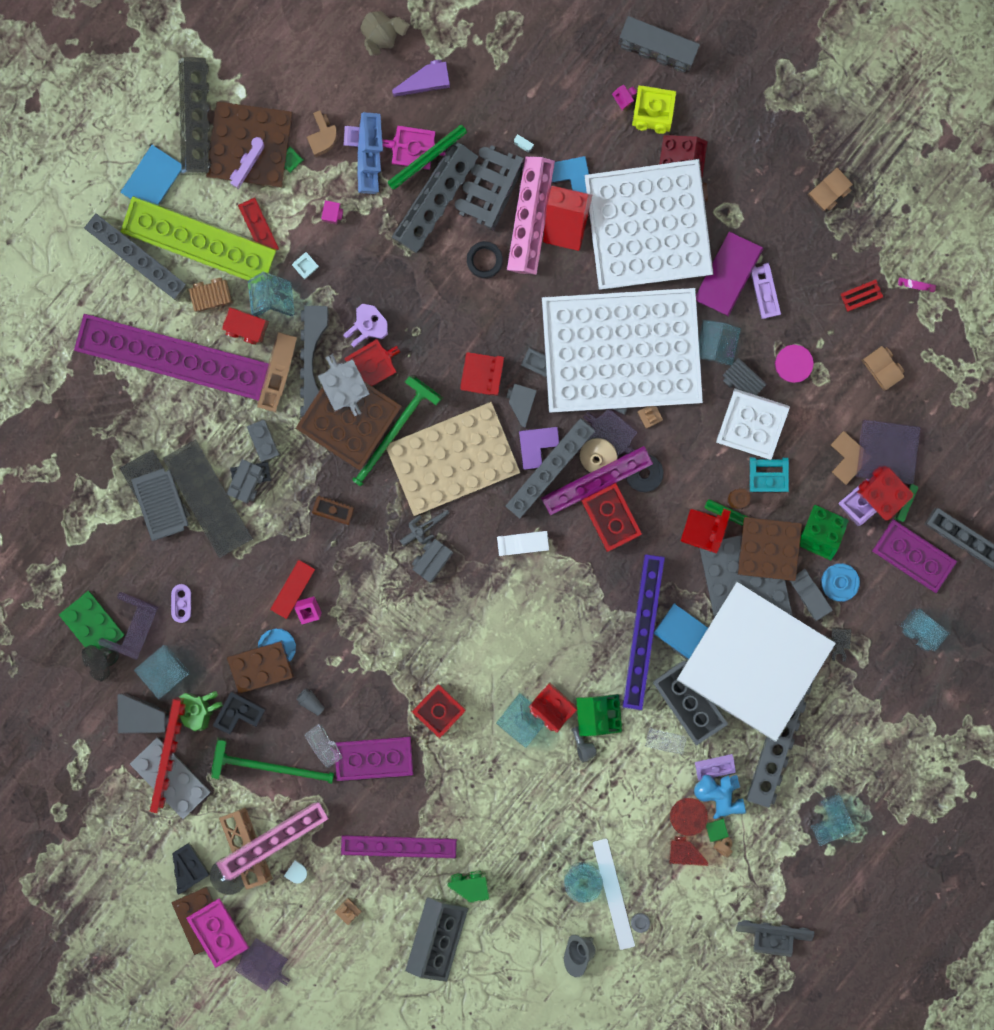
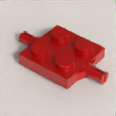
(374, 362)

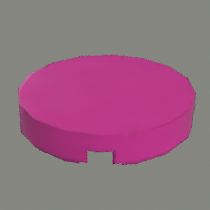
(916, 284)
(794, 363)

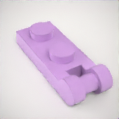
(247, 162)
(765, 292)

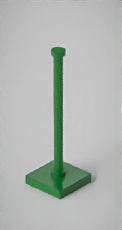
(422, 392)
(221, 758)

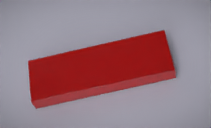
(257, 223)
(292, 589)

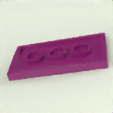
(729, 275)
(914, 556)
(374, 758)

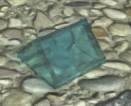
(718, 342)

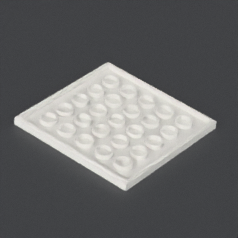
(649, 224)
(756, 661)

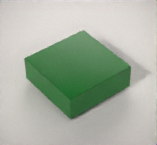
(293, 160)
(716, 830)

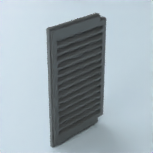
(160, 503)

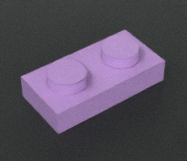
(715, 766)

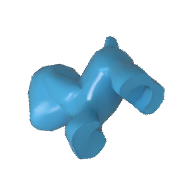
(708, 790)

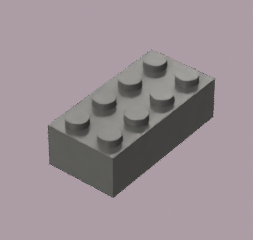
(658, 44)

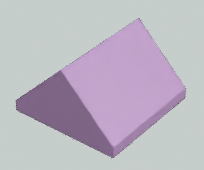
(857, 508)

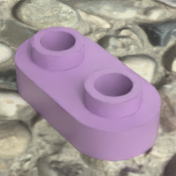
(179, 603)

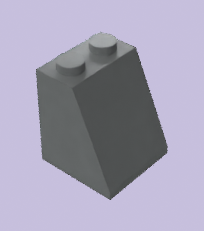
(140, 716)

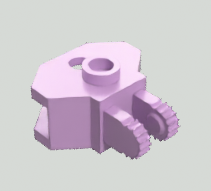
(366, 326)

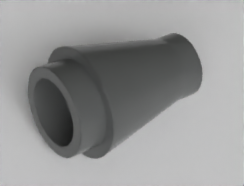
(309, 701)

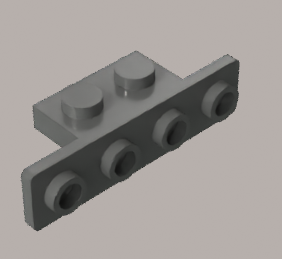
(774, 939)

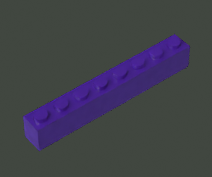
(643, 632)

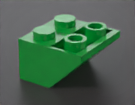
(599, 715)
(470, 887)

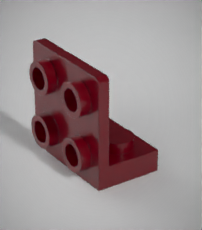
(683, 149)

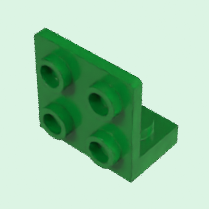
(823, 532)

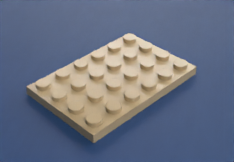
(452, 459)

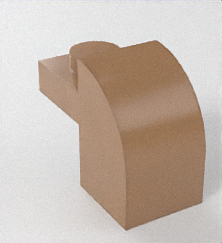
(324, 139)

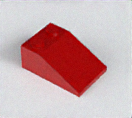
(566, 217)

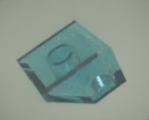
(520, 722)

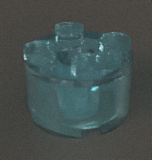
(585, 871)

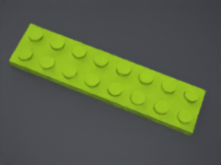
(196, 239)

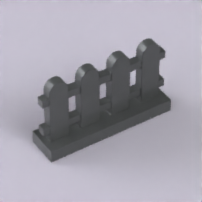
(499, 200)

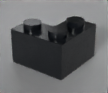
(238, 708)

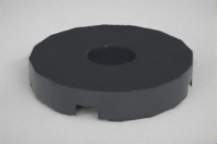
(651, 482)

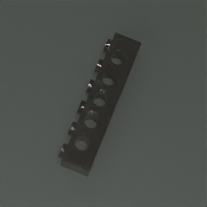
(189, 163)

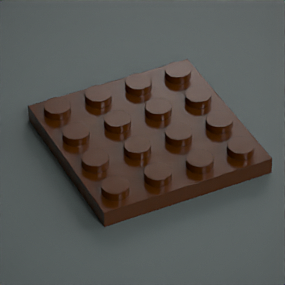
(232, 137)
(347, 435)

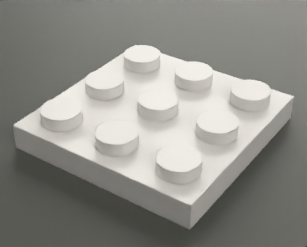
(752, 424)

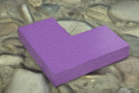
(532, 441)

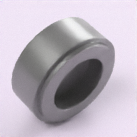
(640, 922)

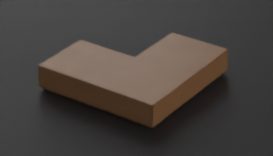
(850, 452)

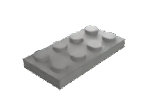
(184, 788)

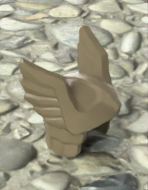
(381, 31)

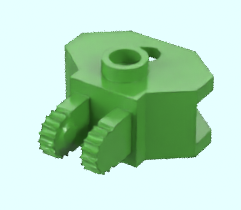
(198, 710)

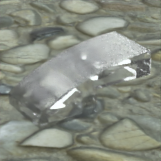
(324, 748)

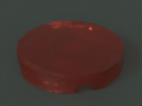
(689, 816)

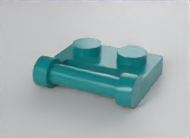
(769, 481)

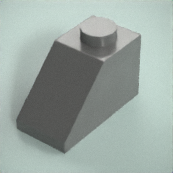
(521, 402)

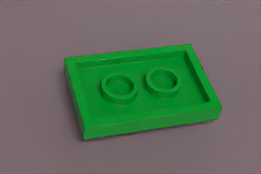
(90, 621)

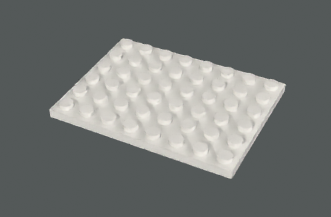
(622, 350)

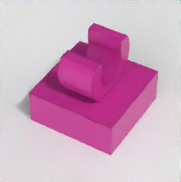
(624, 96)

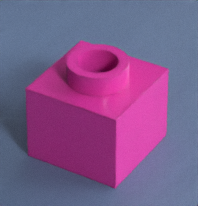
(332, 212)
(304, 613)

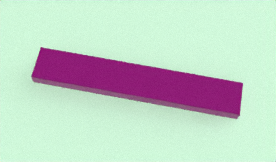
(597, 480)
(398, 846)

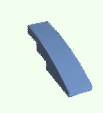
(369, 153)

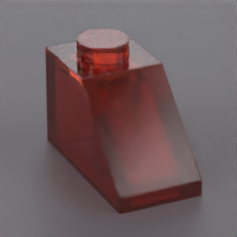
(684, 852)

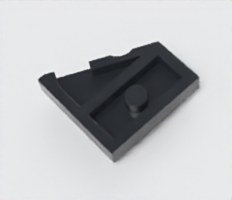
(188, 868)

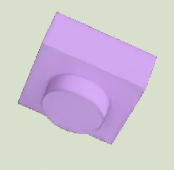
(351, 136)

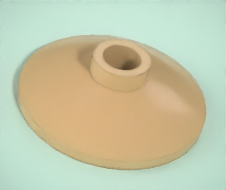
(597, 447)

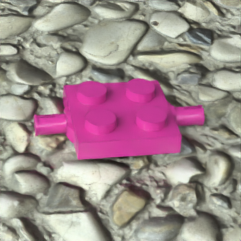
(410, 145)

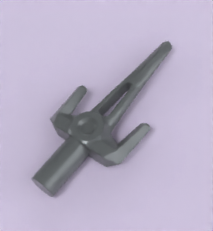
(418, 532)

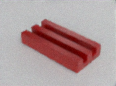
(876, 289)

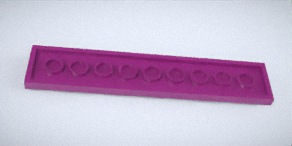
(171, 357)

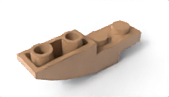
(277, 371)

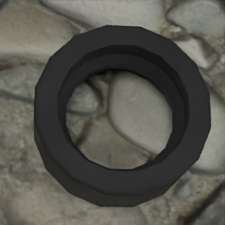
(484, 245)

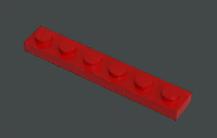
(169, 748)

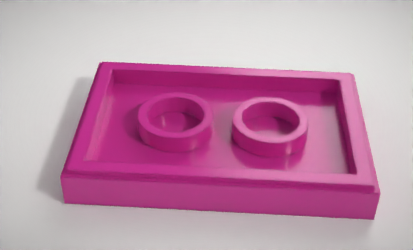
(217, 932)

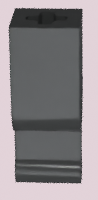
(811, 595)

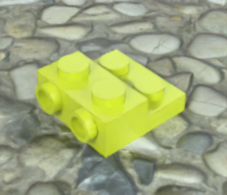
(654, 109)

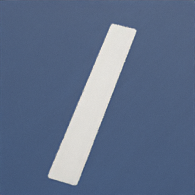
(613, 894)

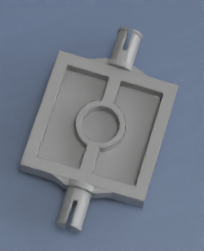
(343, 385)

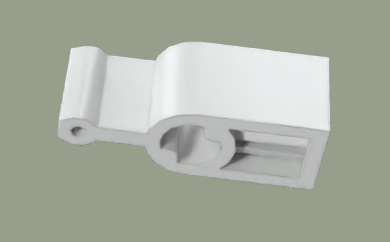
(523, 543)

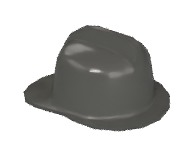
(578, 954)

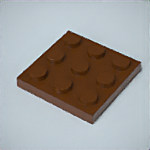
(769, 549)

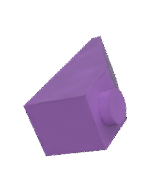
(426, 79)

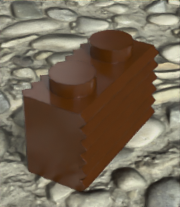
(333, 510)

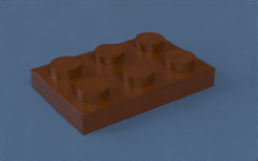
(260, 667)
(187, 906)

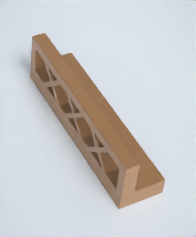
(247, 834)

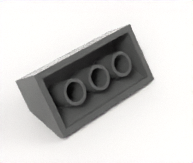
(694, 712)
(436, 939)

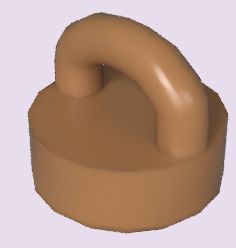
(722, 848)

